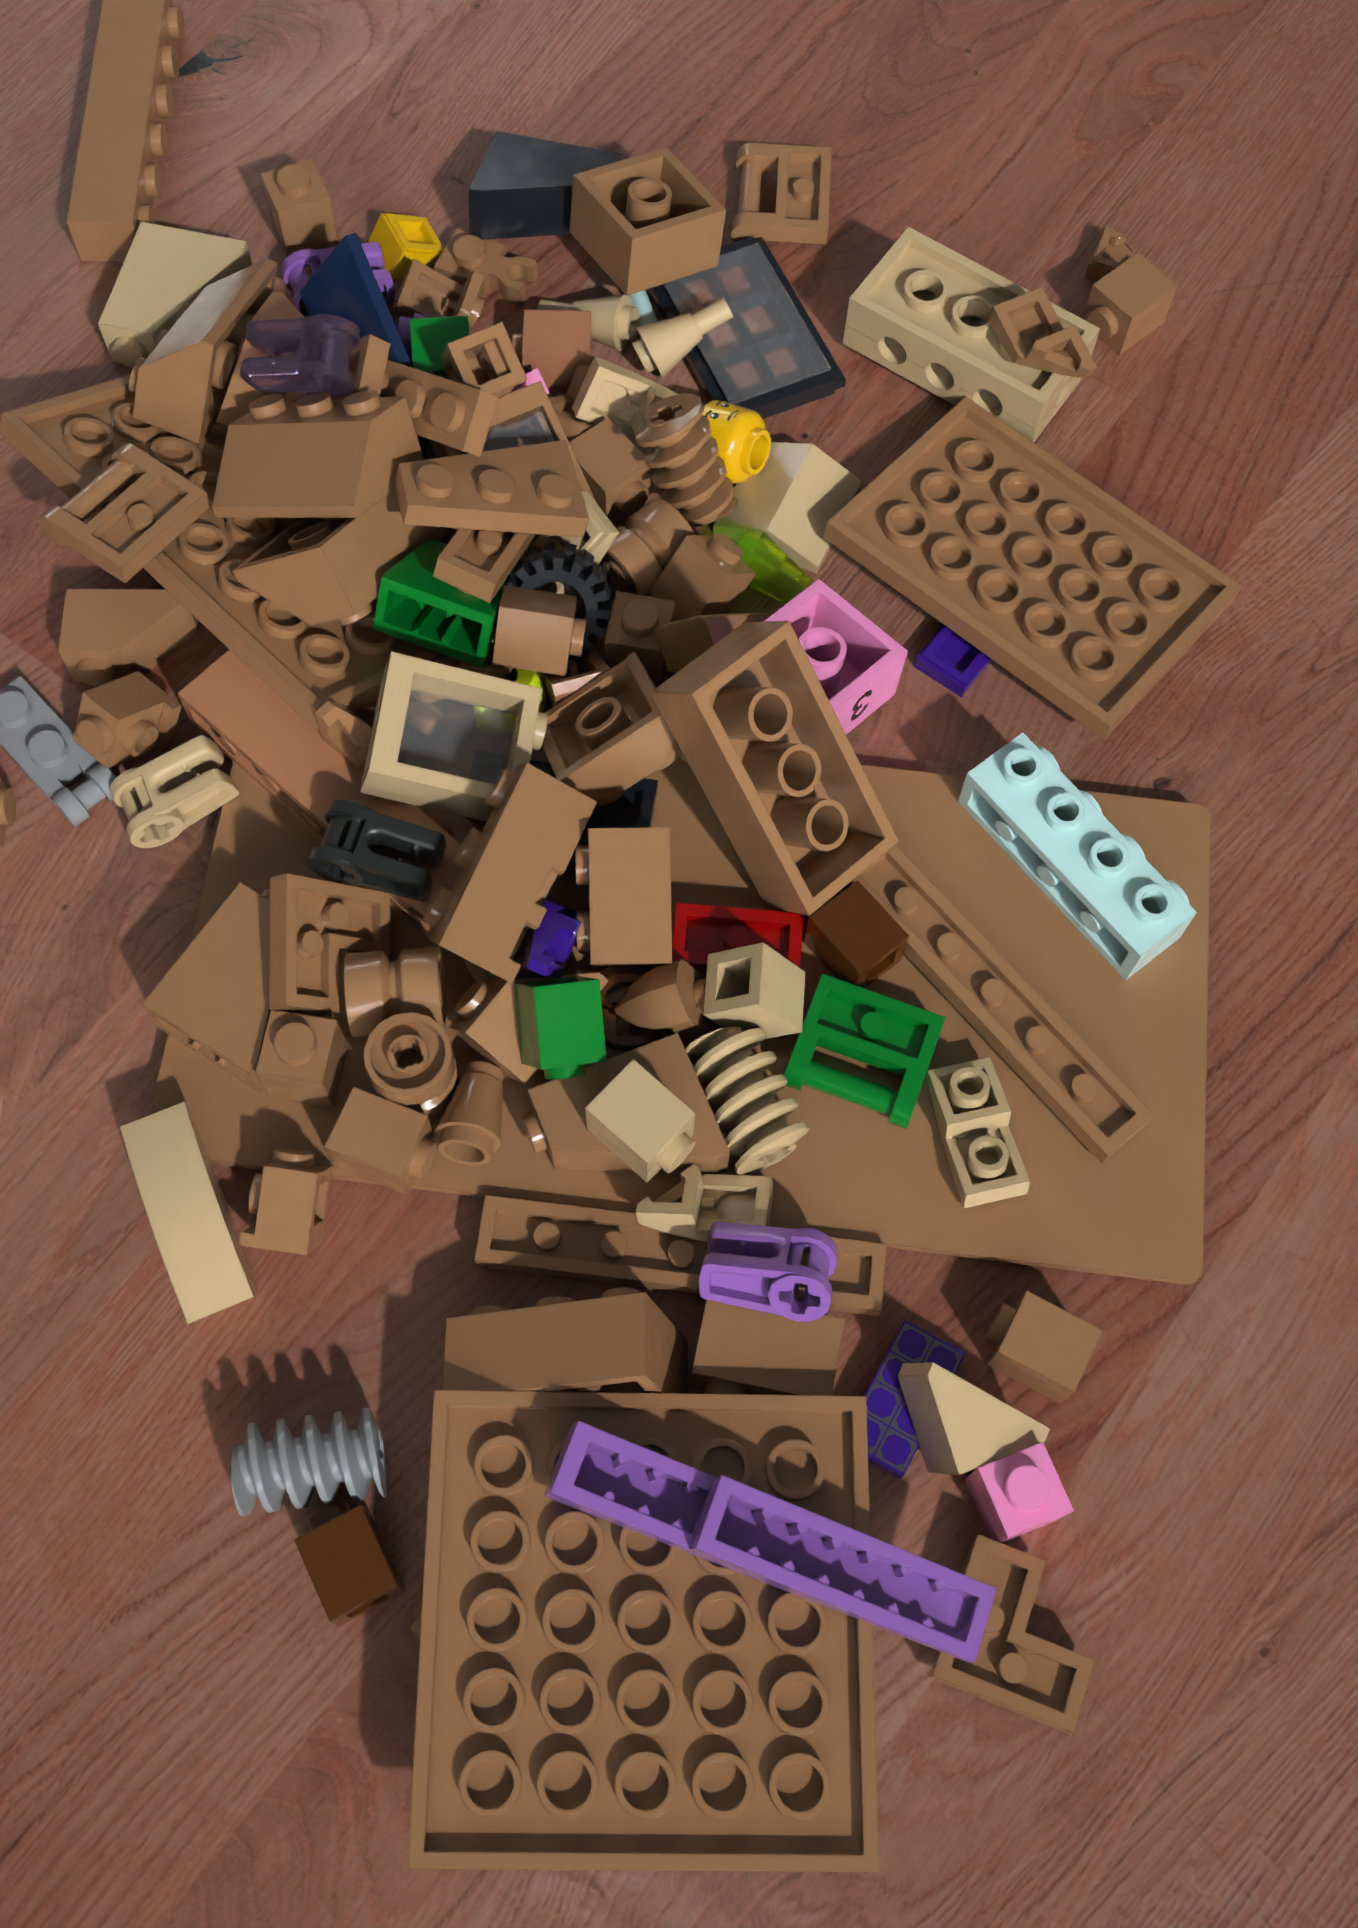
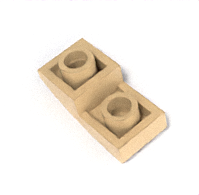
(976, 1132)

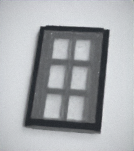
(769, 349)

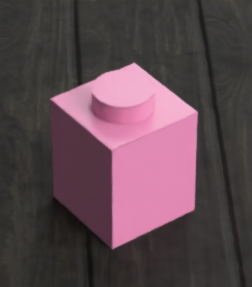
(1018, 1493)

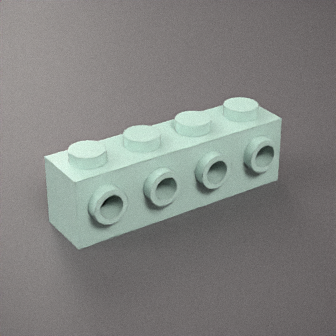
(1076, 855)

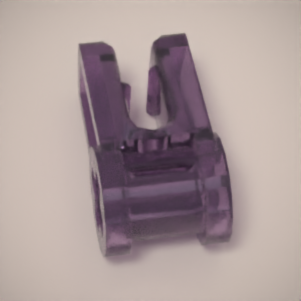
(317, 354)

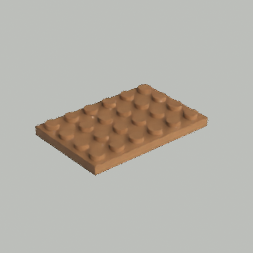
(1033, 565)

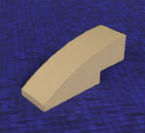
(187, 1213)

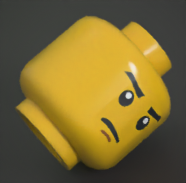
(740, 438)

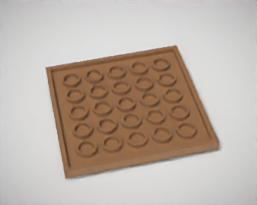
(619, 1693)

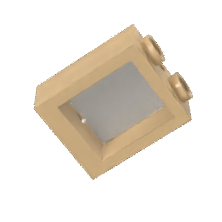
(448, 735)

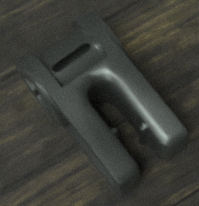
(355, 838)

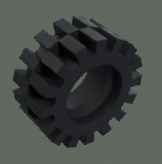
(574, 571)

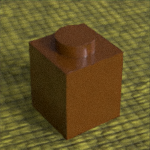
(855, 936)
(348, 1562)

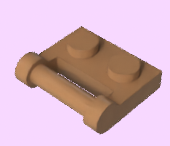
(800, 193)
(134, 523)

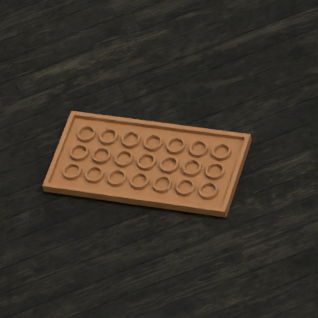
(302, 663)

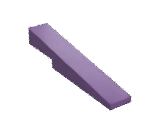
(771, 1541)

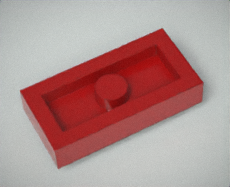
(714, 929)

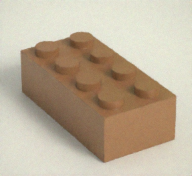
(776, 766)

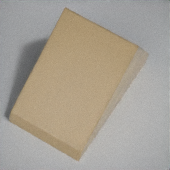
(960, 1423)

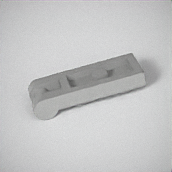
(48, 755)

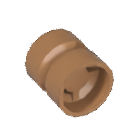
(644, 547)
(382, 987)
(412, 1063)

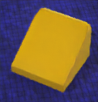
(405, 239)

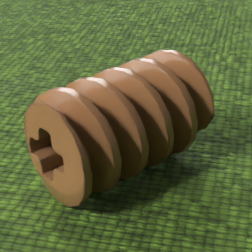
(686, 459)

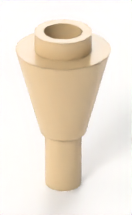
(612, 318)
(670, 340)

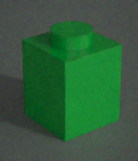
(560, 1025)

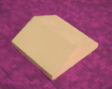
(792, 501)

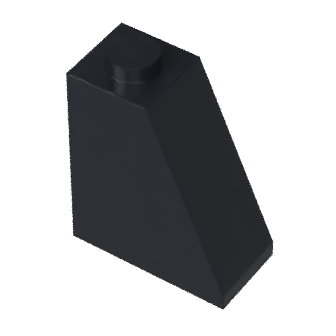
(528, 186)

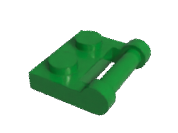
(870, 1031)

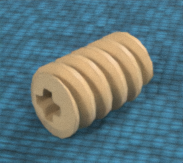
(746, 1097)

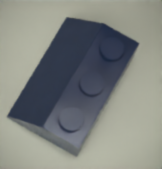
(349, 290)

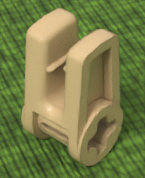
(173, 792)

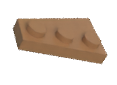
(503, 491)

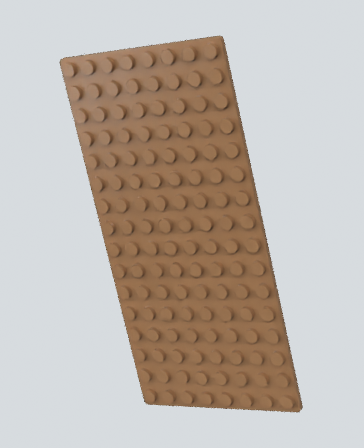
(852, 1168)

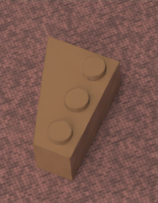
(508, 869)
(568, 1347)

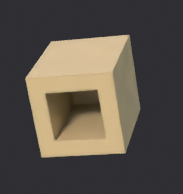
(755, 990)
(642, 1122)

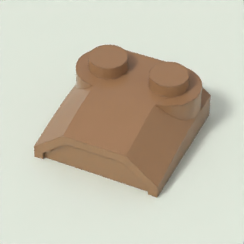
(609, 734)

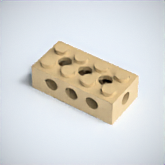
(928, 323)

